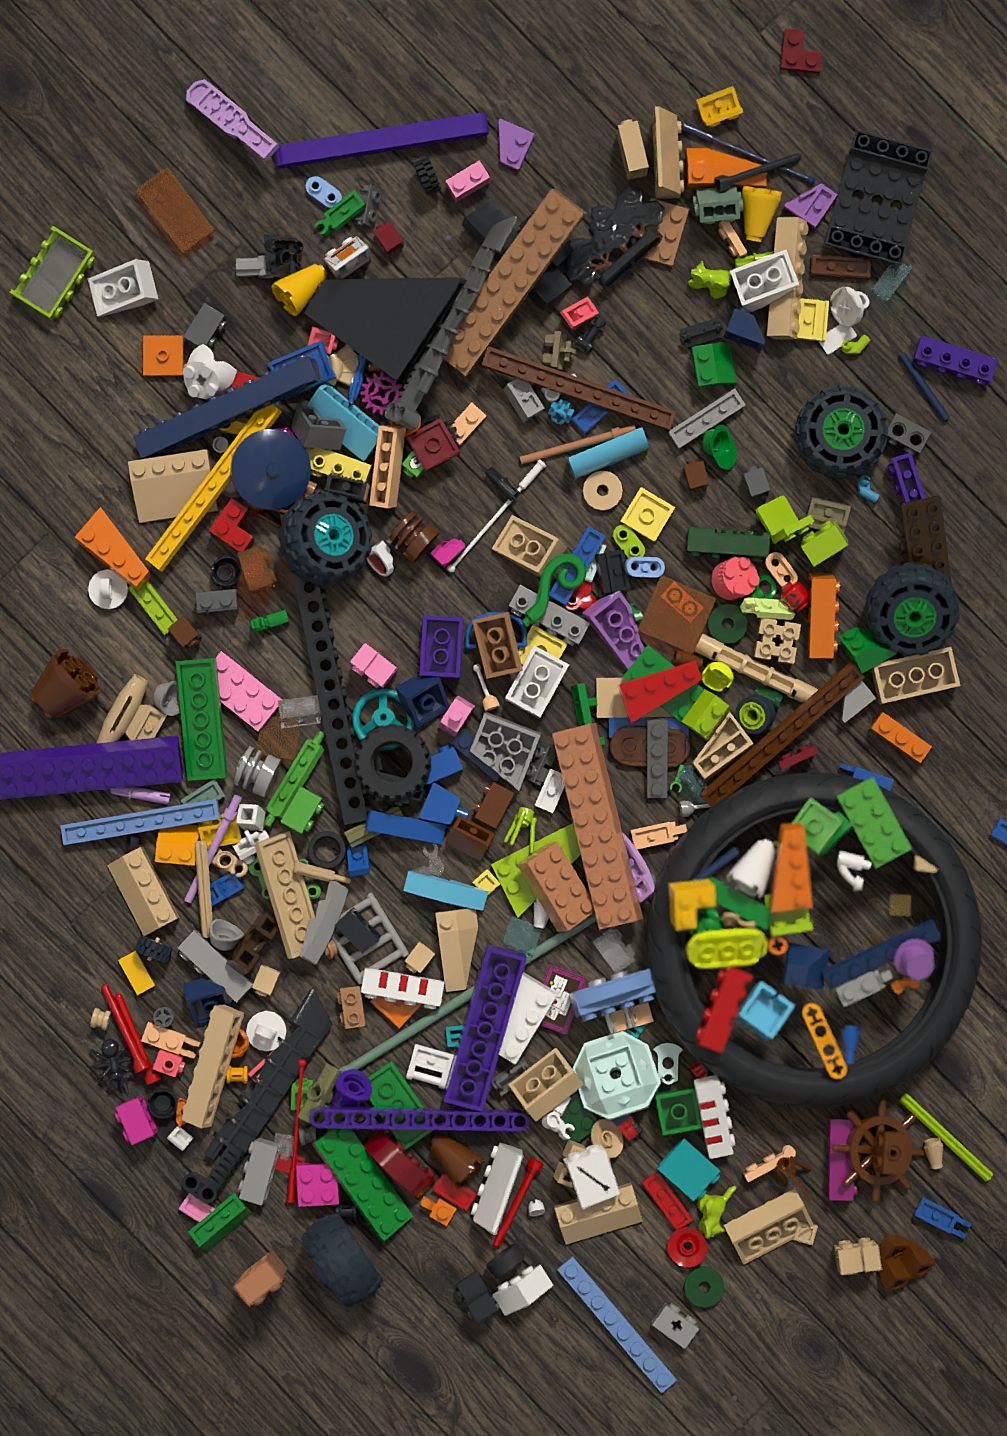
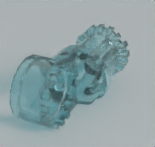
(694, 783)

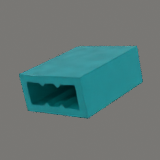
(689, 1169)

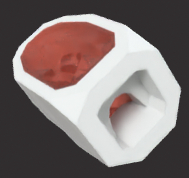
(381, 559)

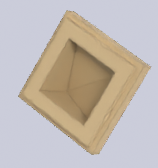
(922, 865)

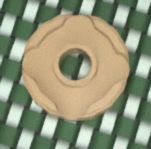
(614, 490)

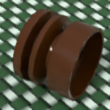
(412, 536)

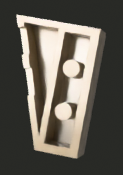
(723, 748)

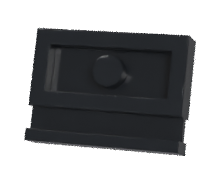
(612, 571)

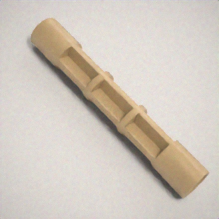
(744, 664)

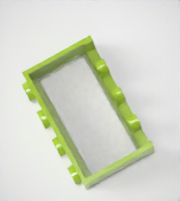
(54, 274)

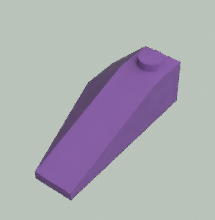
(615, 625)

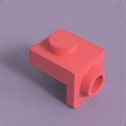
(322, 334)

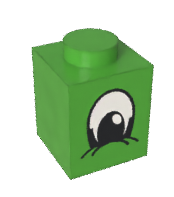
(412, 466)

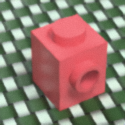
(169, 1063)

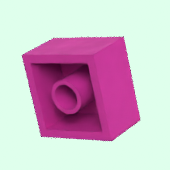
(136, 1120)
(316, 1185)

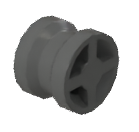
(160, 1017)
(307, 1135)

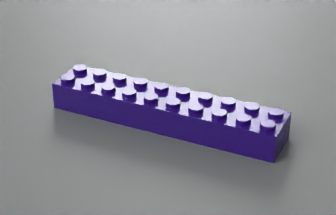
(90, 767)

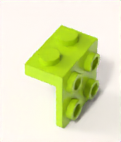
(781, 520)

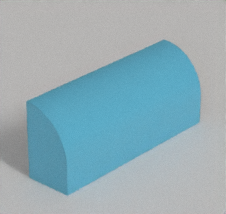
(360, 429)
(608, 453)

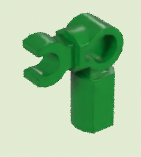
(272, 620)

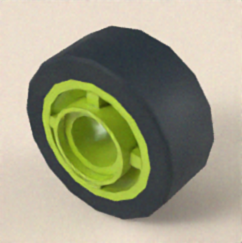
(764, 710)

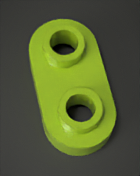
(629, 542)

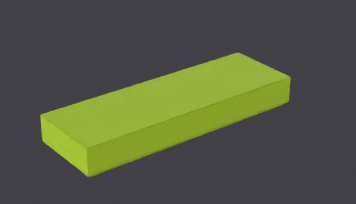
(154, 607)

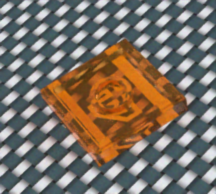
(278, 741)

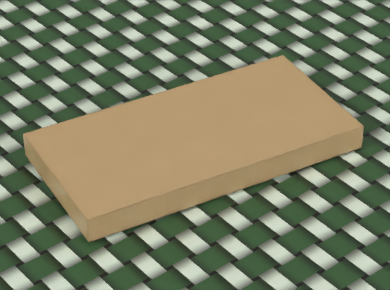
(611, 703)

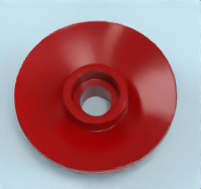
(682, 1255)

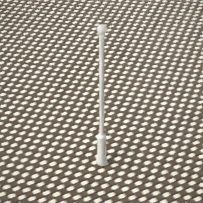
(522, 485)

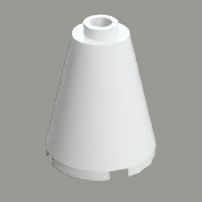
(753, 869)

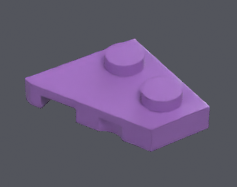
(513, 144)
(812, 204)

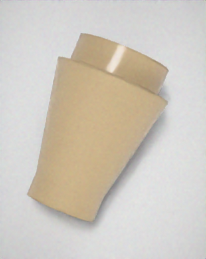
(934, 1152)

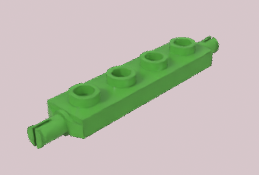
(295, 778)

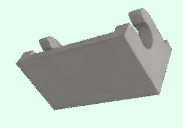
(523, 399)

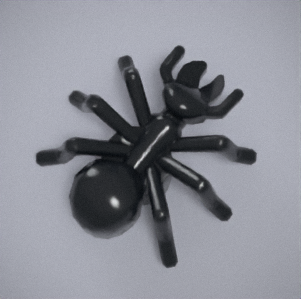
(113, 1059)

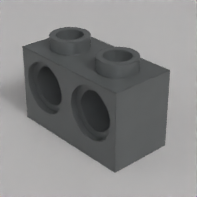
(908, 429)

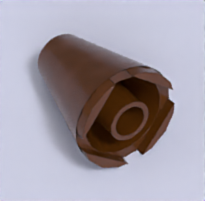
(456, 1159)

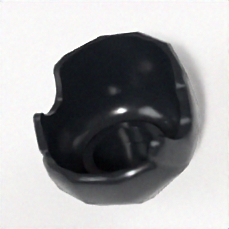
(226, 571)
(162, 1103)

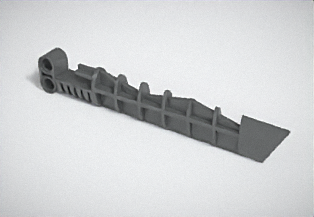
(403, 410)

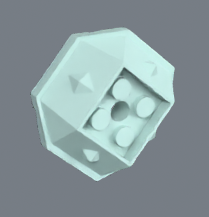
(619, 1096)

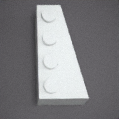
(528, 1011)

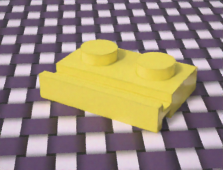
(813, 320)

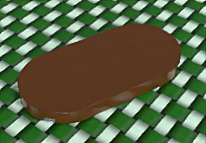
(630, 746)

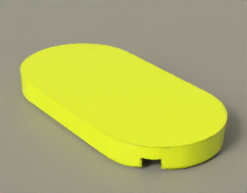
(727, 948)

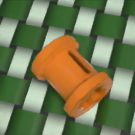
(783, 947)

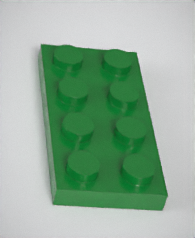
(651, 662)
(393, 1091)

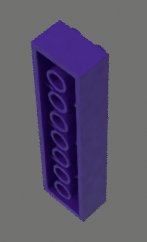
(484, 1027)

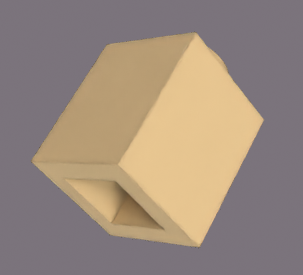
(419, 958)
(266, 980)

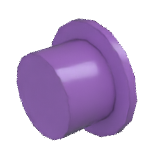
(914, 959)

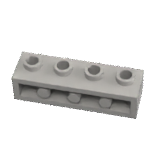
(556, 618)

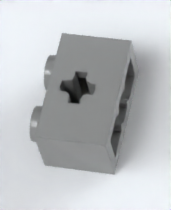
(681, 1335)

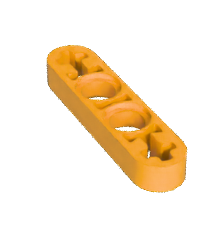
(827, 1039)

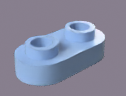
(323, 192)
(643, 566)

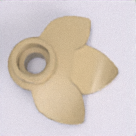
(732, 920)

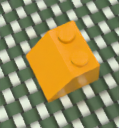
(177, 844)

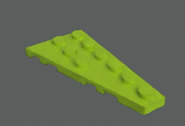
(512, 879)

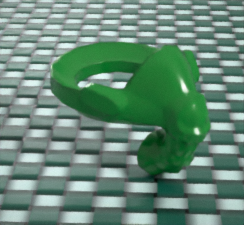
(757, 593)

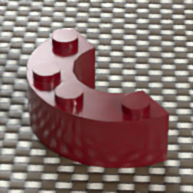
(397, 1163)

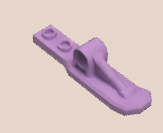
(229, 118)

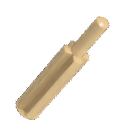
(318, 873)

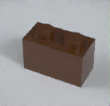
(185, 633)
(493, 805)
(469, 838)

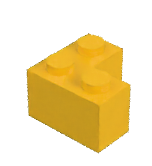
(686, 898)

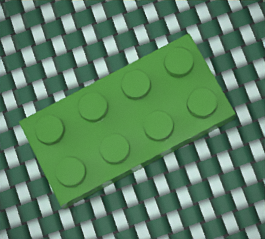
(874, 822)

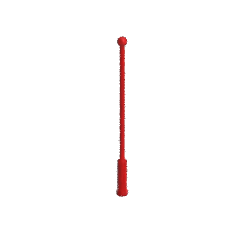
(292, 1172)

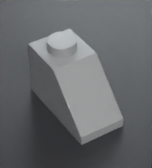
(855, 701)

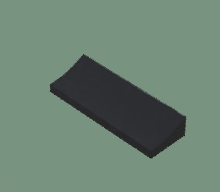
(550, 284)

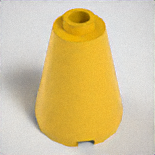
(299, 288)

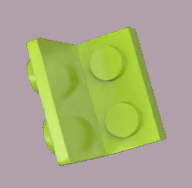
(788, 921)

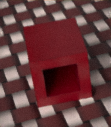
(388, 237)

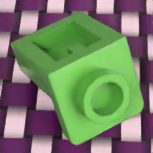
(294, 1092)

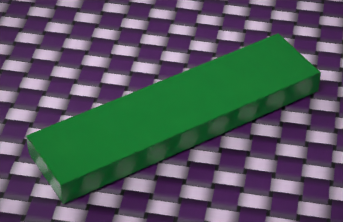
(741, 904)

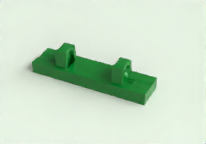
(582, 706)

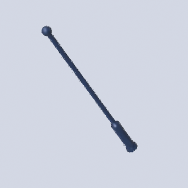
(710, 137)

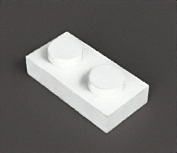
(550, 791)

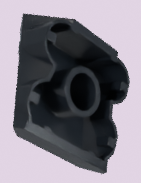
(282, 255)

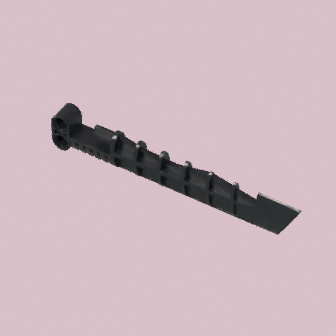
(273, 1083)

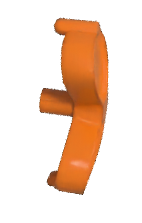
(898, 986)
(181, 1102)

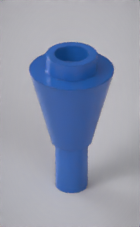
(850, 1039)

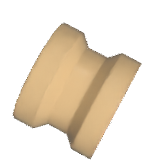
(100, 1019)

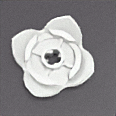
(205, 376)

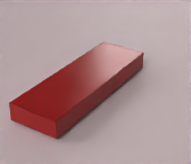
(667, 1200)

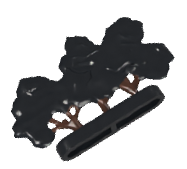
(613, 230)

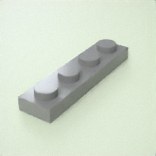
(706, 418)

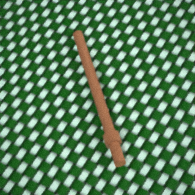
(614, 433)

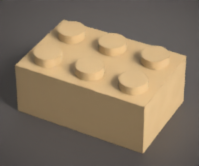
(546, 1084)

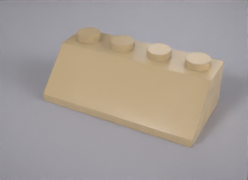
(143, 891)
(598, 1218)
(768, 1226)

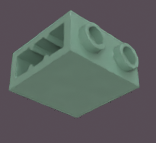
(716, 205)

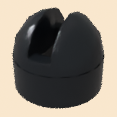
(132, 842)

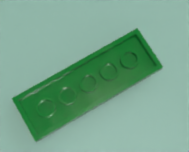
(201, 719)
(362, 1181)

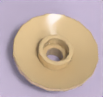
(608, 1136)

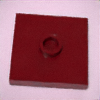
(433, 445)

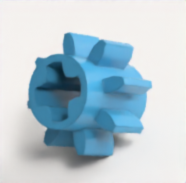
(561, 411)

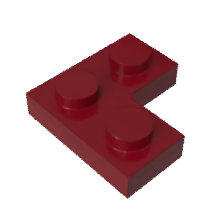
(794, 56)
(803, 753)

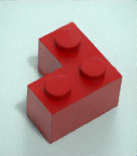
(227, 526)

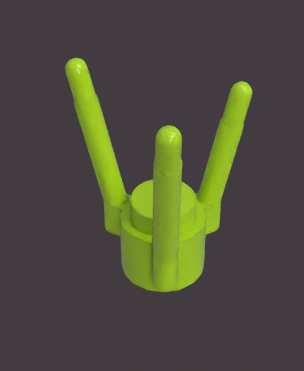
(522, 819)

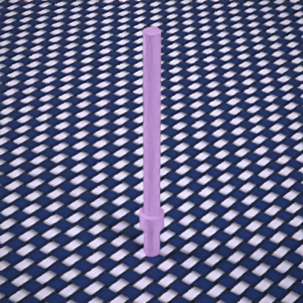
(229, 815)

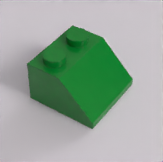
(713, 365)
(864, 648)

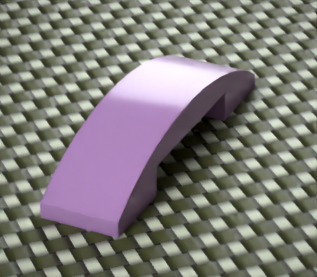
(641, 874)

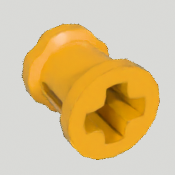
(237, 1074)

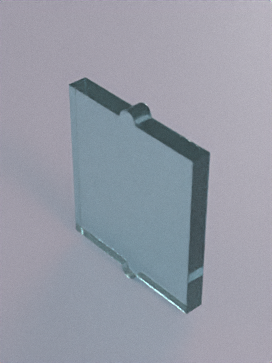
(521, 936)

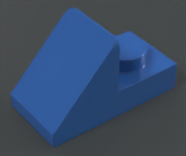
(358, 859)

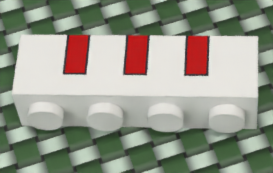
(402, 987)
(713, 1116)

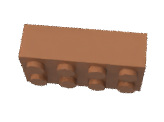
(557, 886)
(259, 1278)

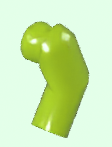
(855, 347)

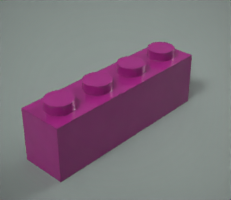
(837, 1162)

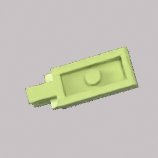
(767, 608)

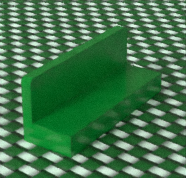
(220, 1222)

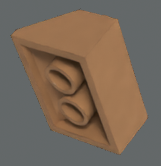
(497, 645)

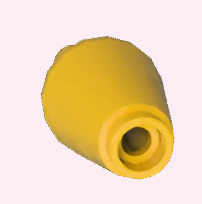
(758, 210)

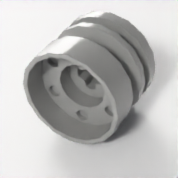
(257, 771)

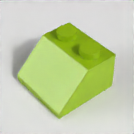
(706, 715)

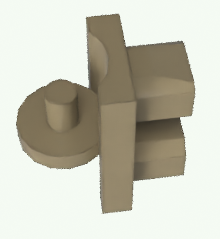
(561, 350)

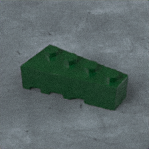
(727, 544)

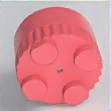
(735, 578)

